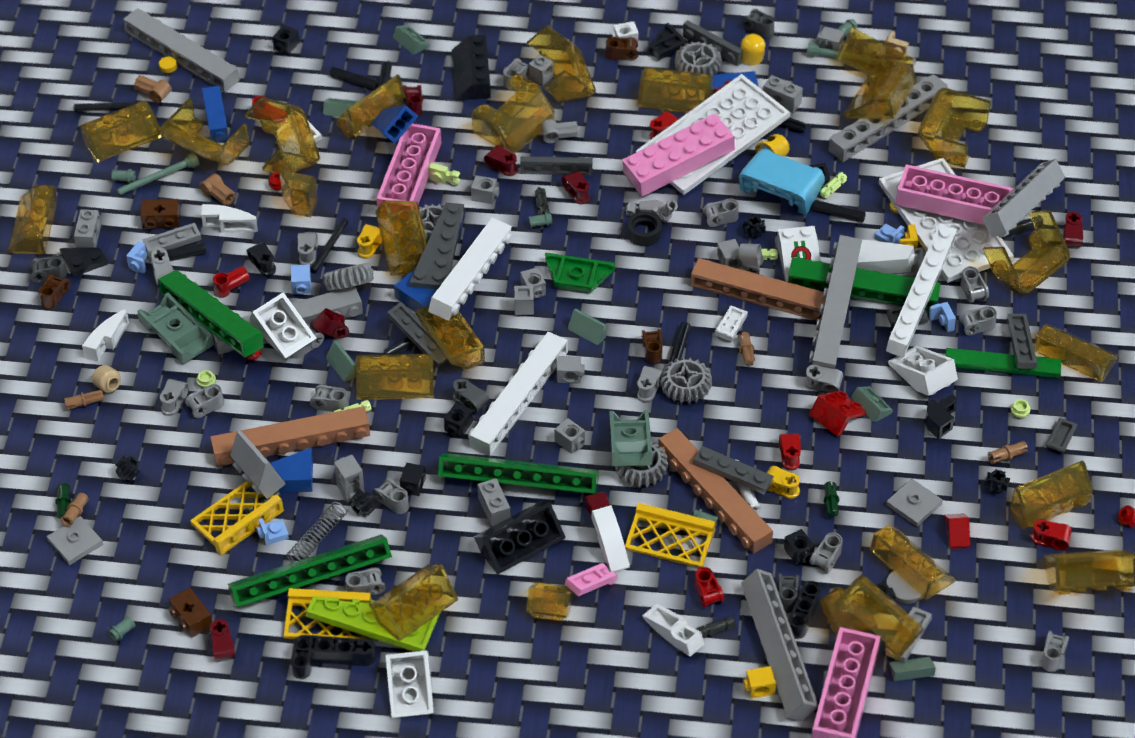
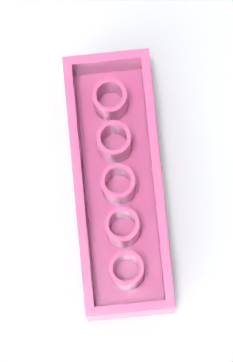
(678, 154)
(410, 164)
(948, 194)
(846, 685)

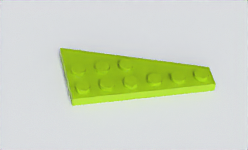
(359, 618)

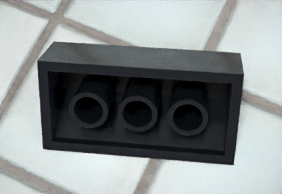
(471, 69)
(520, 536)

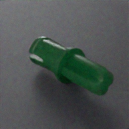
(62, 499)
(831, 499)

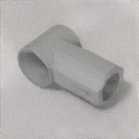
(553, 131)

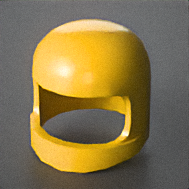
(753, 49)
(777, 144)

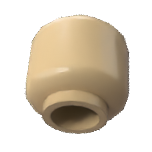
(106, 378)

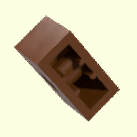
(160, 213)
(190, 612)

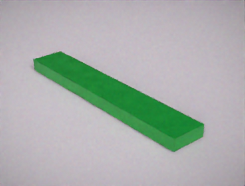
(1002, 363)

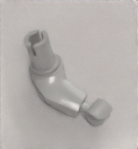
(662, 210)

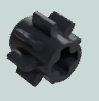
(754, 227)
(127, 468)
(997, 481)
(363, 503)

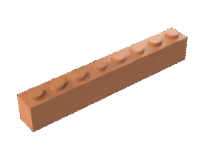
(757, 289)
(297, 434)
(716, 493)

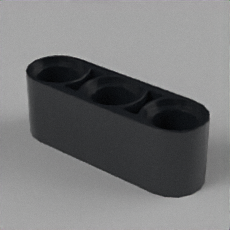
(808, 600)

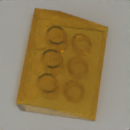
(883, 93)

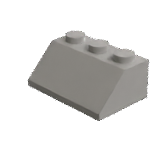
(255, 466)

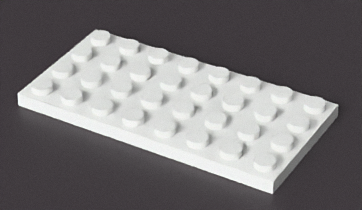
(743, 110)
(969, 237)

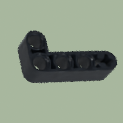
(358, 652)

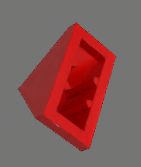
(957, 530)

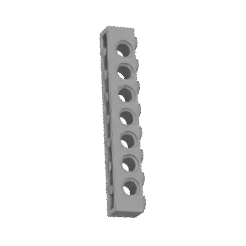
(869, 130)

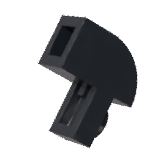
(939, 417)

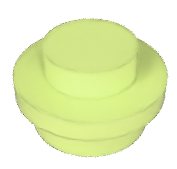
(205, 378)
(1020, 408)

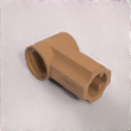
(156, 90)
(214, 186)

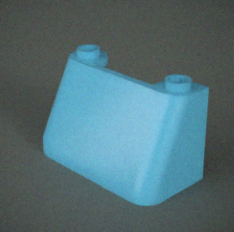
(782, 178)

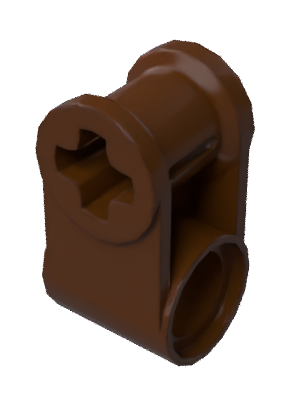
(619, 48)
(53, 291)
(652, 346)

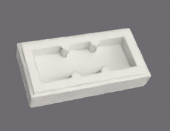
(731, 323)

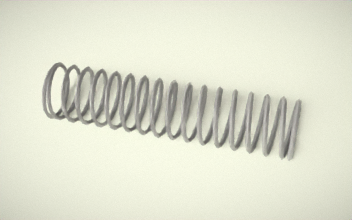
(336, 512)

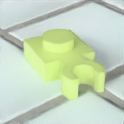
(441, 174)

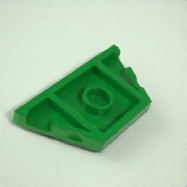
(577, 272)

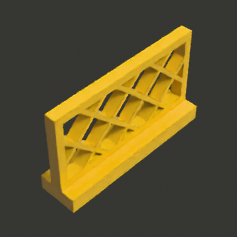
(675, 520)
(246, 524)
(303, 597)

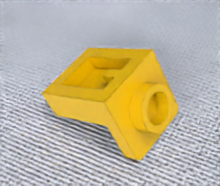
(910, 237)

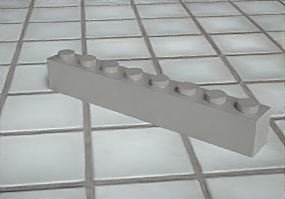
(183, 50)
(1023, 198)
(341, 301)
(837, 302)
(779, 645)

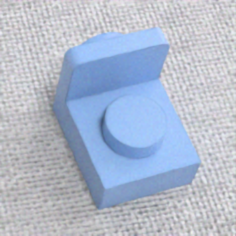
(890, 234)
(137, 257)
(944, 314)
(272, 531)

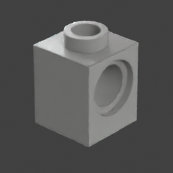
(830, 39)
(541, 70)
(484, 189)
(729, 253)
(534, 278)
(524, 300)
(569, 369)
(570, 436)

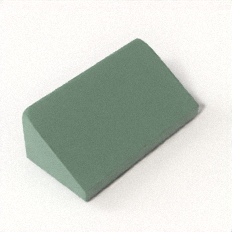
(410, 39)
(336, 107)
(587, 327)
(341, 362)
(871, 402)
(912, 669)

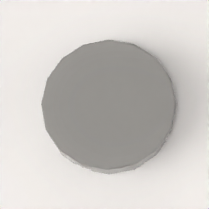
(903, 590)

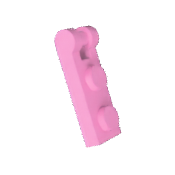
(590, 579)

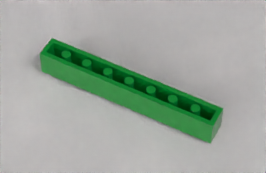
(866, 283)
(212, 313)
(518, 473)
(309, 570)

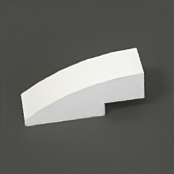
(228, 219)
(105, 336)
(610, 539)
(674, 629)

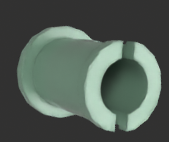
(847, 26)
(129, 176)
(539, 220)
(698, 513)
(117, 632)

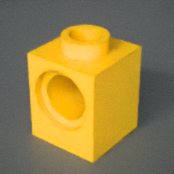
(760, 682)

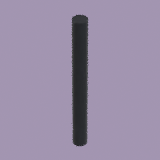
(102, 106)
(329, 245)

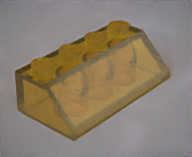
(870, 54)
(673, 89)
(368, 108)
(120, 131)
(34, 220)
(401, 235)
(454, 338)
(1075, 352)
(394, 376)
(1051, 495)
(910, 562)
(414, 601)

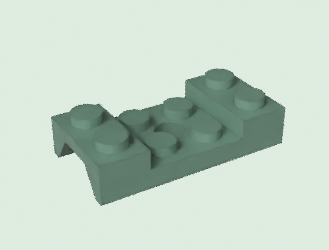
(185, 340)
(630, 440)

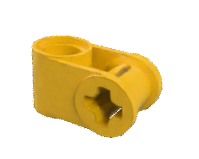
(368, 241)
(783, 481)

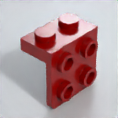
(835, 411)

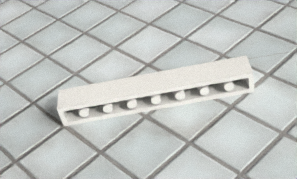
(470, 269)
(921, 290)
(517, 394)

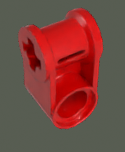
(661, 123)
(790, 450)
(1053, 534)
(708, 590)

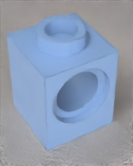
(301, 279)

